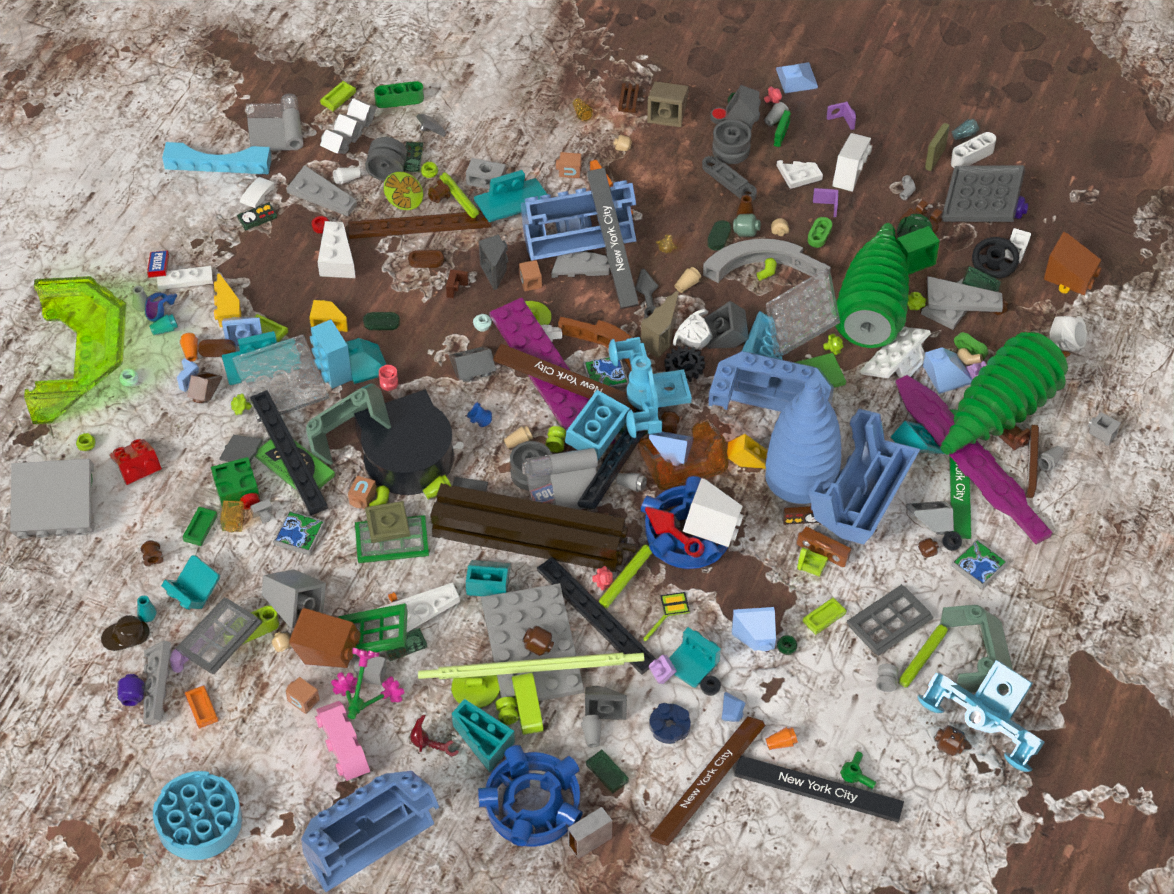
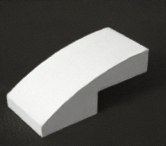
(256, 192)
(1020, 240)

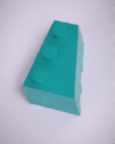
(482, 733)

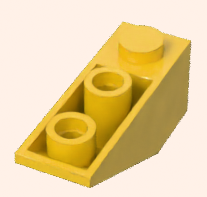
(225, 300)

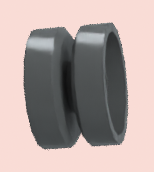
(731, 141)
(385, 157)
(518, 455)

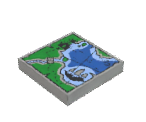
(606, 373)
(299, 533)
(979, 563)

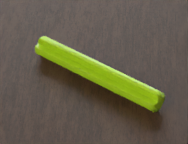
(459, 195)
(625, 576)
(923, 655)

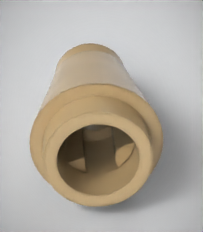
(688, 279)
(519, 436)

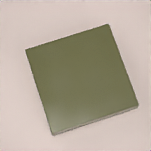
(937, 147)
(387, 522)

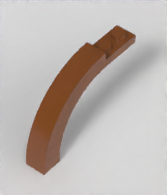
(600, 333)

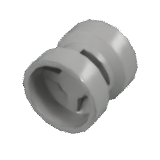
(887, 677)

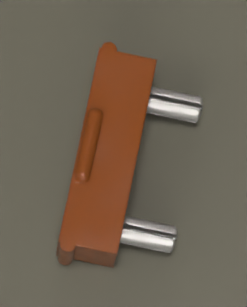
(825, 546)

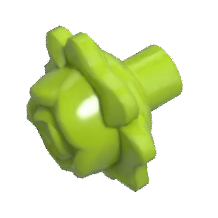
(916, 301)
(834, 344)
(239, 404)

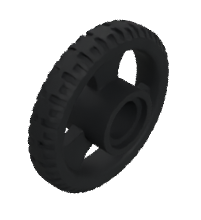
(997, 250)

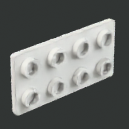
(902, 355)

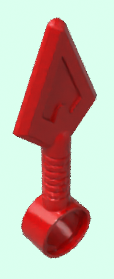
(664, 523)

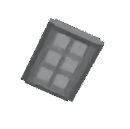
(889, 620)
(218, 635)

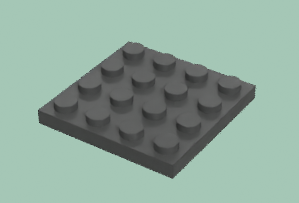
(983, 193)

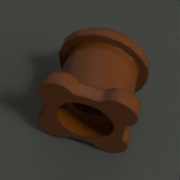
(438, 192)
(669, 422)
(151, 553)

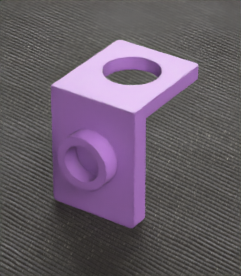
(845, 110)
(826, 196)

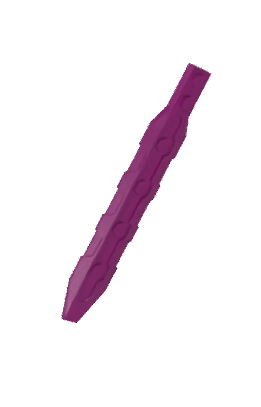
(972, 459)

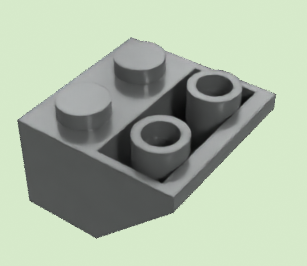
(744, 106)

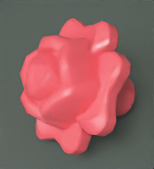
(774, 95)
(603, 578)

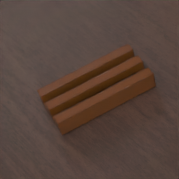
(630, 88)

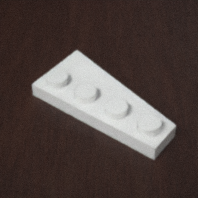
(428, 604)

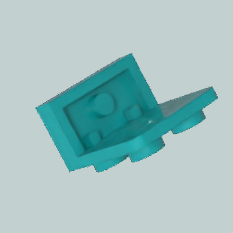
(193, 584)
(695, 657)

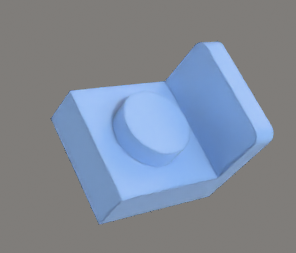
(184, 376)

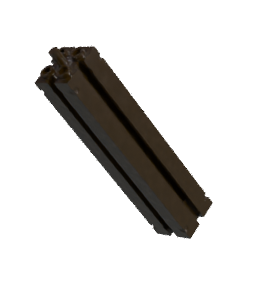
(529, 527)

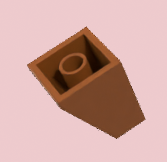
(1072, 265)
(324, 639)

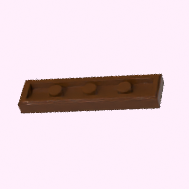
(1032, 461)

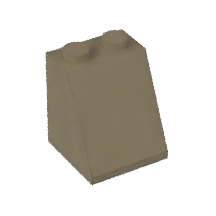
(667, 104)

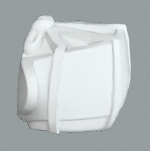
(694, 331)
(1069, 333)

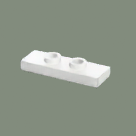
(185, 278)

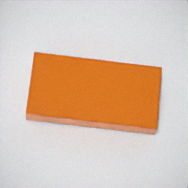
(201, 706)

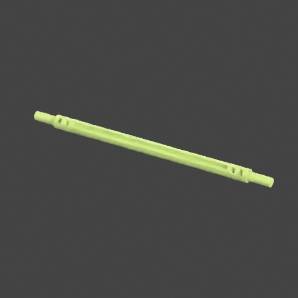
(530, 665)

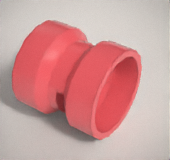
(388, 377)

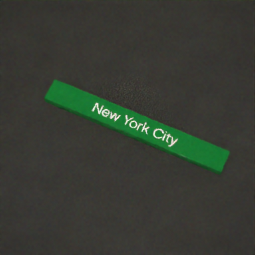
(960, 498)

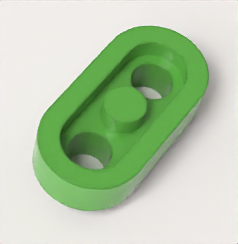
(818, 235)
(974, 347)

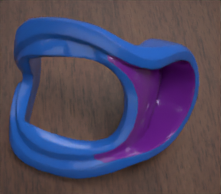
(154, 309)

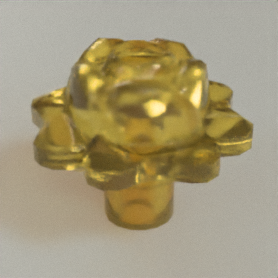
(666, 245)

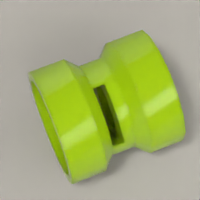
(556, 439)
(506, 709)

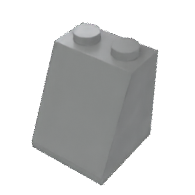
(291, 592)

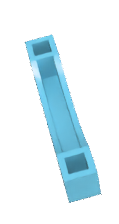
(251, 160)

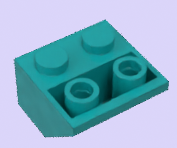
(487, 578)

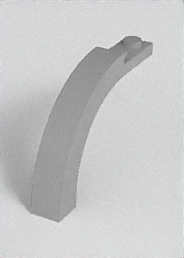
(758, 251)

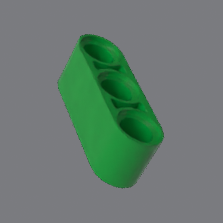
(399, 94)

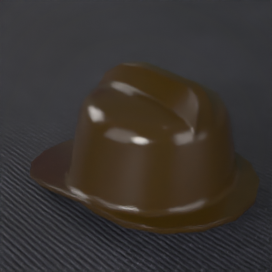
(125, 633)

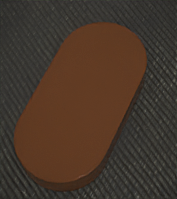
(426, 259)
(216, 347)

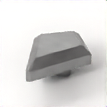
(430, 123)

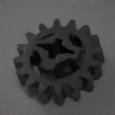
(685, 360)

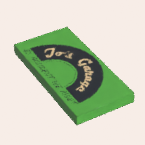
(269, 457)

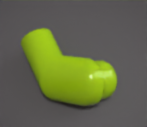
(770, 268)
(382, 496)

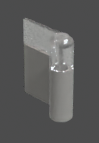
(275, 124)
(560, 476)

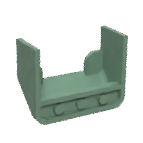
(365, 397)
(993, 638)

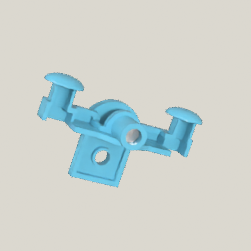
(645, 389)
(990, 709)

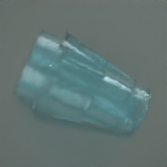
(966, 129)

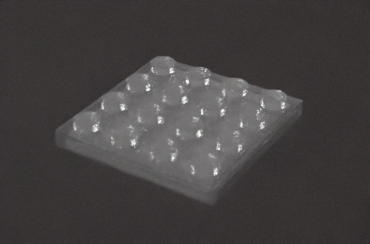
(802, 313)
(285, 371)

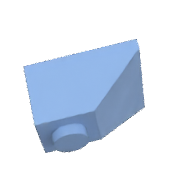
(796, 77)
(241, 327)
(945, 370)
(672, 446)
(755, 627)

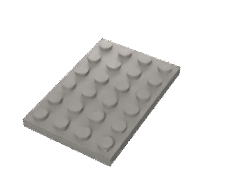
(507, 621)

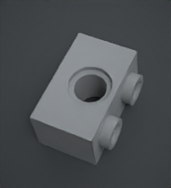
(482, 171)

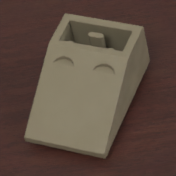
(659, 326)

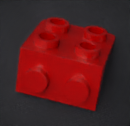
(136, 460)

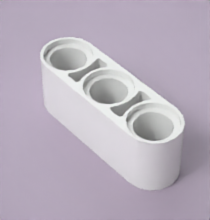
(973, 150)

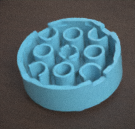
(194, 835)

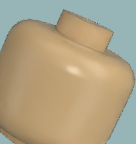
(622, 143)
(780, 227)
(280, 641)

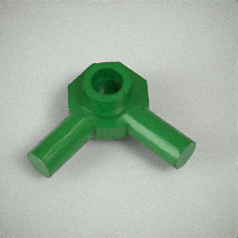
(852, 773)

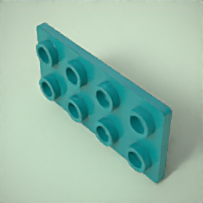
(507, 194)
(246, 345)

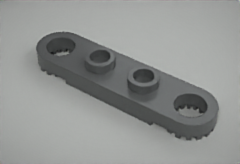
(728, 177)

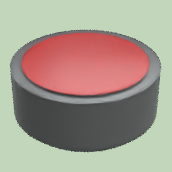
(718, 115)

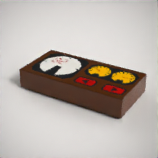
(798, 515)

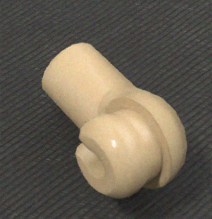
(967, 358)

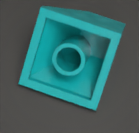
(364, 360)
(916, 436)

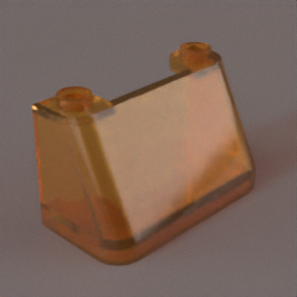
(705, 459)

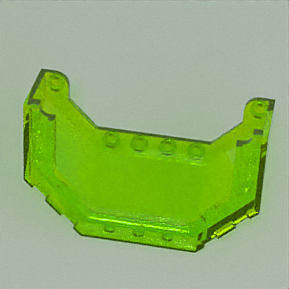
(100, 339)

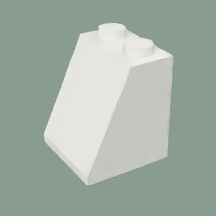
(713, 515)

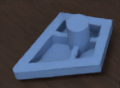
(732, 708)

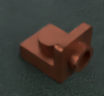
(455, 279)
(1016, 437)

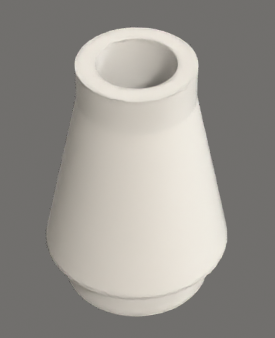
(344, 175)

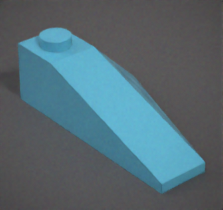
(760, 338)

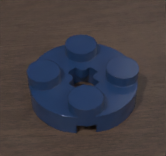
(667, 712)

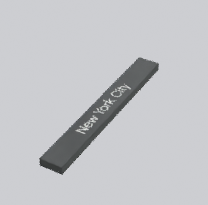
(612, 238)

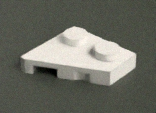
(799, 173)

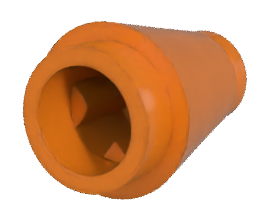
(189, 345)
(782, 739)

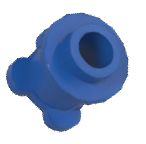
(479, 415)

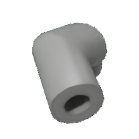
(909, 187)

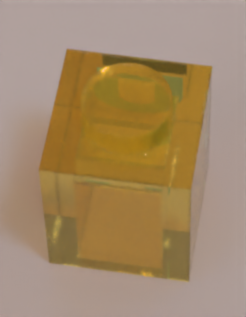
(232, 516)

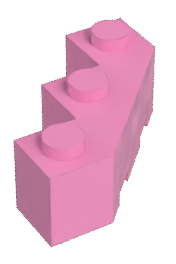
(342, 741)

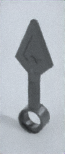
(646, 286)

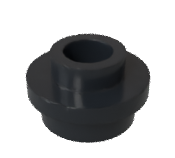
(956, 539)
(710, 690)

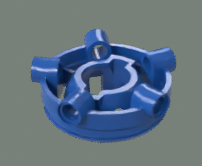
(666, 545)
(555, 813)

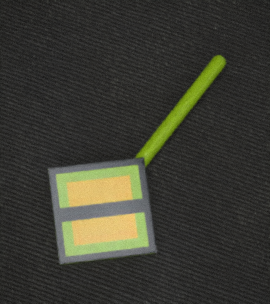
(672, 605)

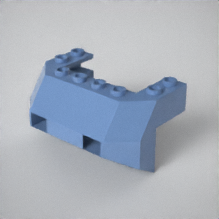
(573, 221)
(762, 381)
(865, 484)
(367, 826)

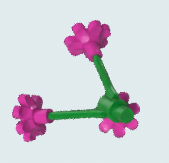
(347, 684)

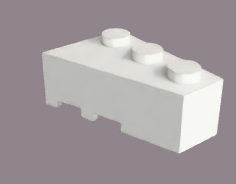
(851, 161)
(335, 253)

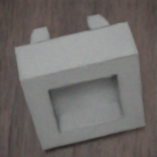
(261, 509)

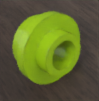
(429, 170)
(85, 438)

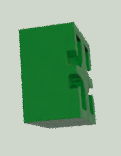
(919, 249)
(234, 480)

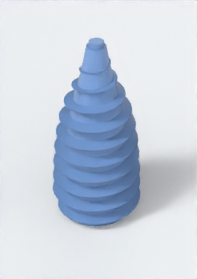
(804, 446)

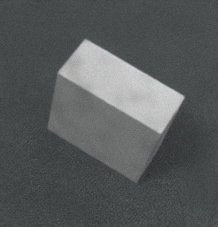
(590, 832)

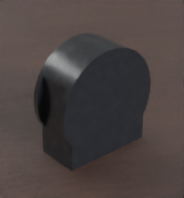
(411, 450)

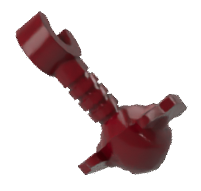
(421, 739)

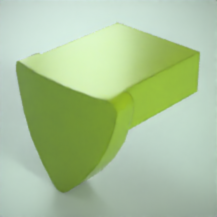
(811, 562)

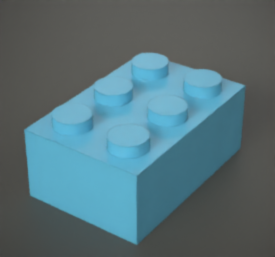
(331, 354)
(597, 424)

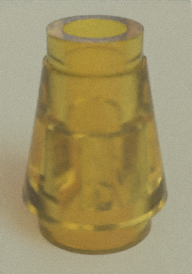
(583, 110)

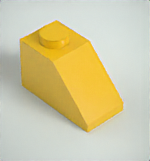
(326, 310)
(747, 452)

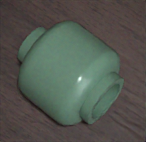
(746, 225)

